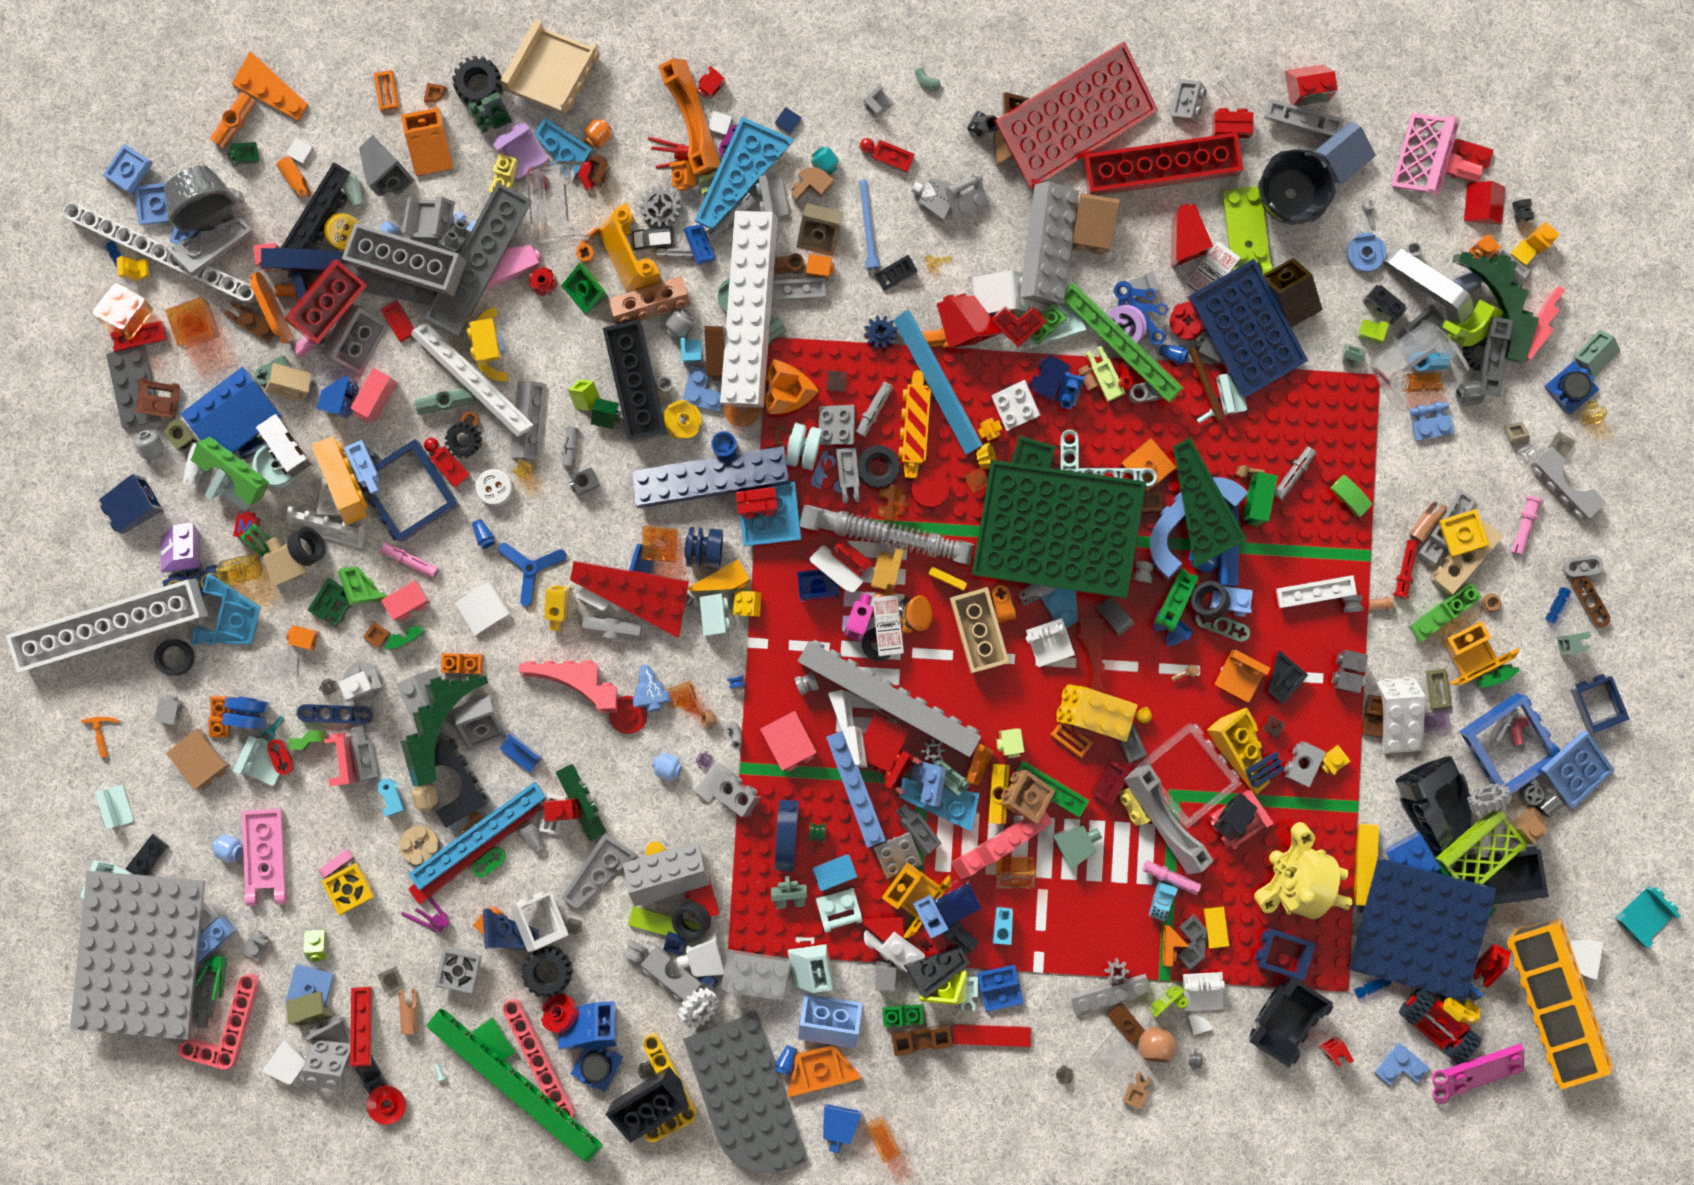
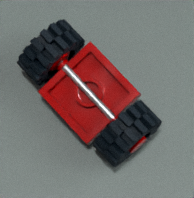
(1440, 1026)

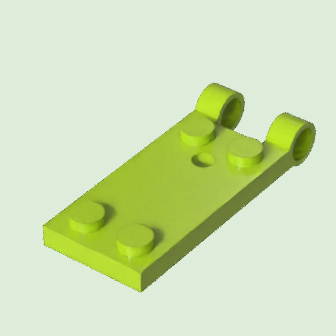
(1246, 223)

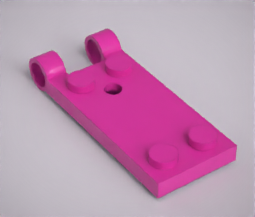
(1478, 1072)

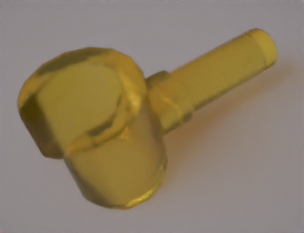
(937, 260)

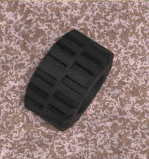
(472, 68)
(532, 980)

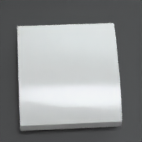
(482, 608)

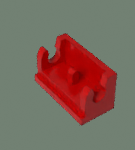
(1492, 964)
(1334, 1049)

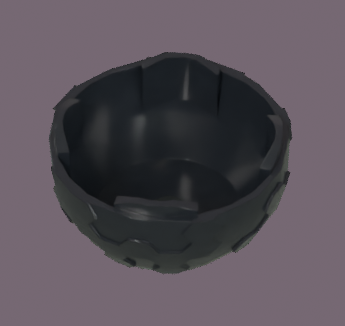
(1305, 174)

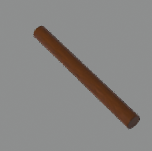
(1206, 384)

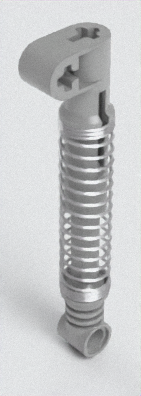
(844, 524)

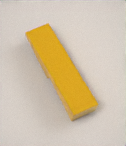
(1365, 860)

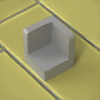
(877, 101)
(1145, 282)

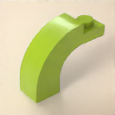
(1475, 326)

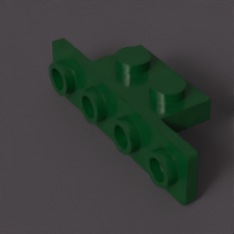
(575, 788)

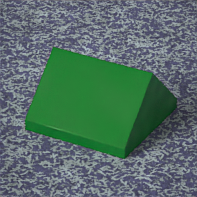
(584, 289)

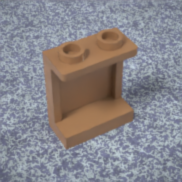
(197, 760)

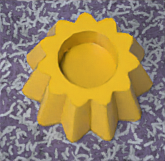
(985, 455)

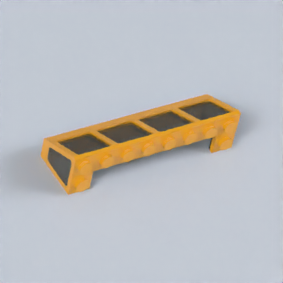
(1560, 1003)

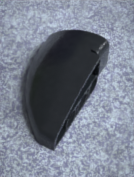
(1436, 802)

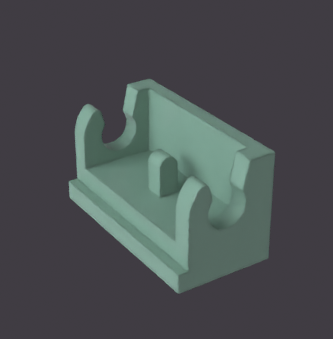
(1571, 644)

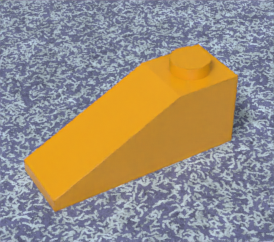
(727, 578)

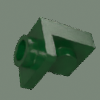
(243, 153)

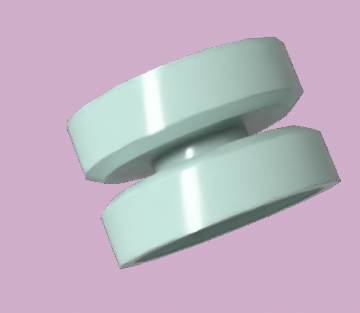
(802, 446)
(264, 464)

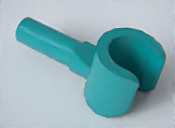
(273, 728)

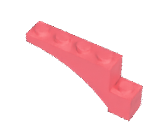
(579, 676)
(998, 846)

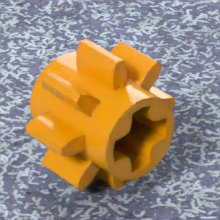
(990, 429)

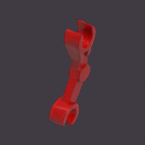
(1125, 375)

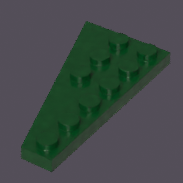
(1207, 514)

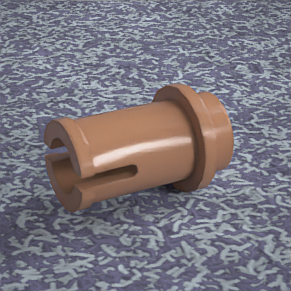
(1089, 380)
(1380, 604)

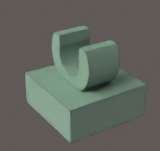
(1353, 353)

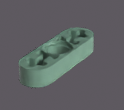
(1234, 636)

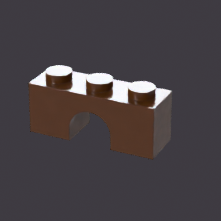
(930, 1037)

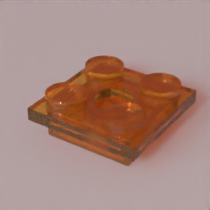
(654, 553)

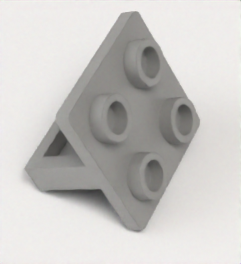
(769, 196)

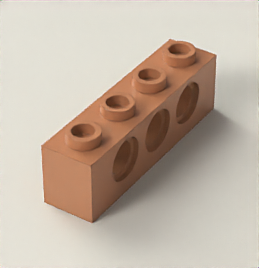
(650, 301)

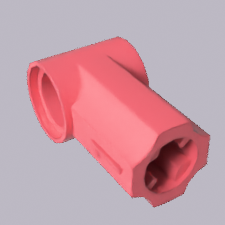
(1463, 169)

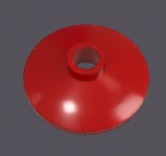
(386, 1114)

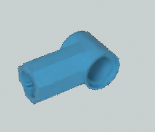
(1432, 362)

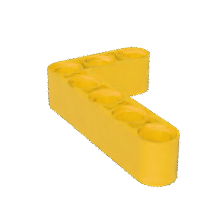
(680, 1119)

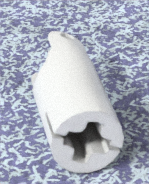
(192, 471)

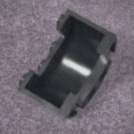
(1518, 879)
(1287, 1019)

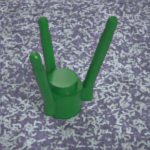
(217, 964)

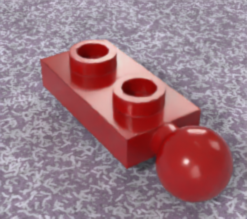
(888, 154)
(446, 462)

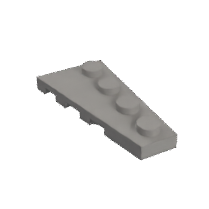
(204, 249)
(597, 869)

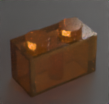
(883, 1138)

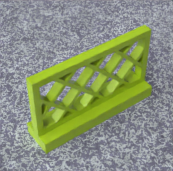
(1474, 836)

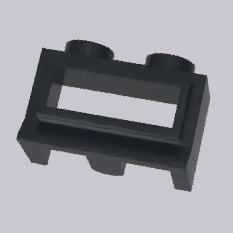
(1386, 302)

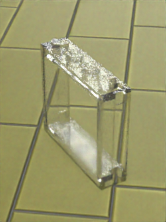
(1220, 761)

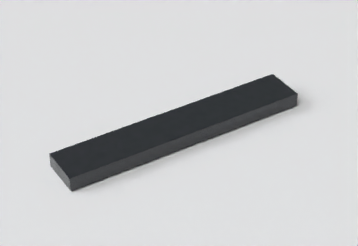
(317, 207)

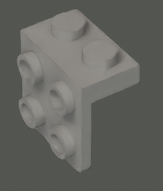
(326, 1065)

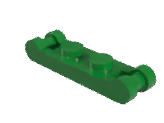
(1176, 599)

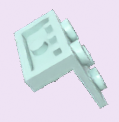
(223, 485)
(256, 761)

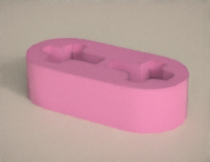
(335, 863)

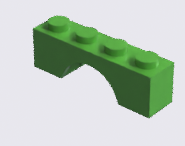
(248, 483)

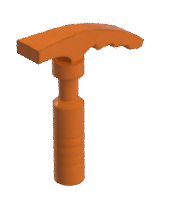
(99, 737)

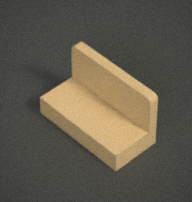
(288, 382)

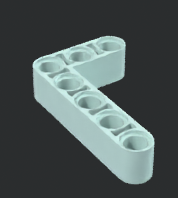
(1116, 472)

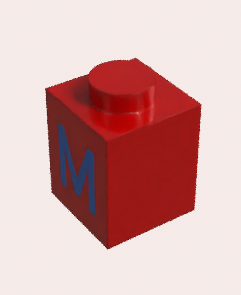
(244, 522)

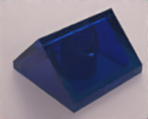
(816, 586)
(957, 904)

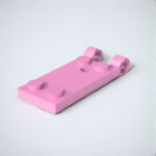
(264, 845)

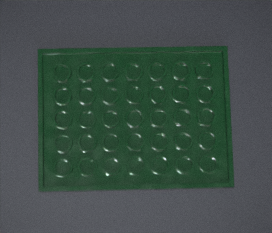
(1059, 529)

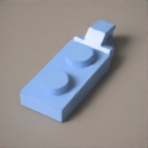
(363, 465)

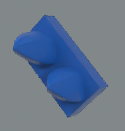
(1180, 633)

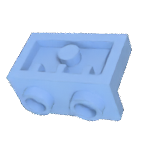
(1239, 603)

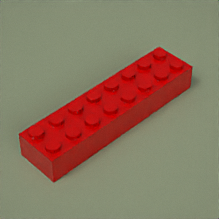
(1162, 164)

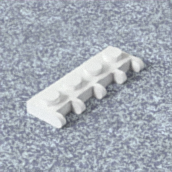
(327, 529)

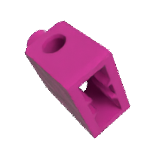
(857, 624)

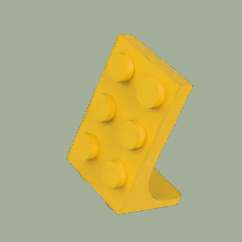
(1096, 712)

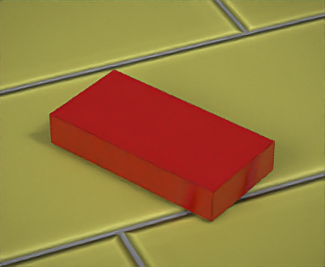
(398, 321)

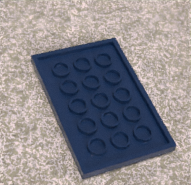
(1247, 328)

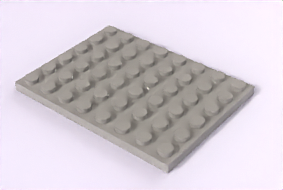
(137, 955)

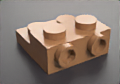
(1027, 796)

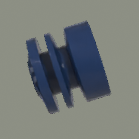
(704, 548)

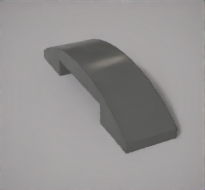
(1494, 357)

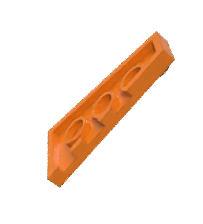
(266, 86)

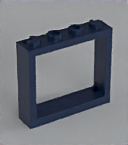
(436, 477)

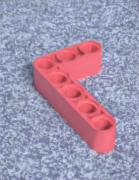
(231, 1028)

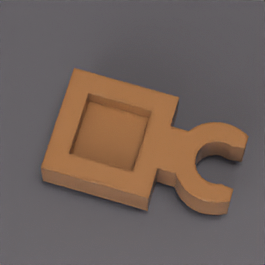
(1135, 1093)

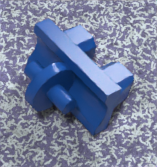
(1070, 390)

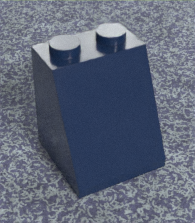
(130, 504)

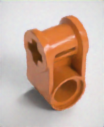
(1003, 607)

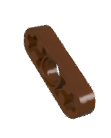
(1598, 602)

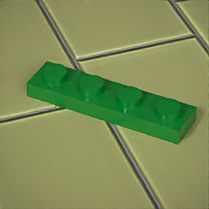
(1063, 795)

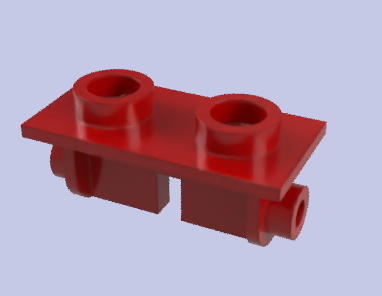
(851, 557)

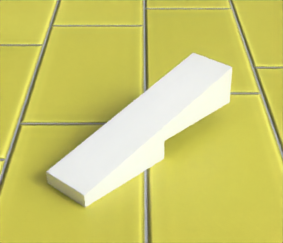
(853, 735)

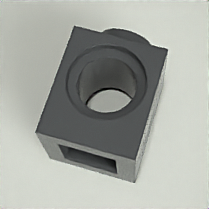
(593, 482)

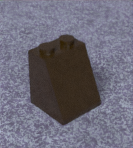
(1294, 291)

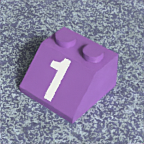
(180, 548)

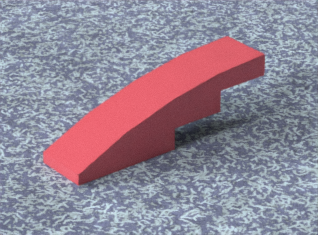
(1545, 315)

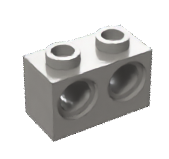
(735, 799)

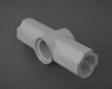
(611, 628)

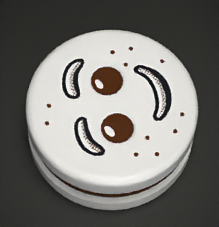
(494, 487)

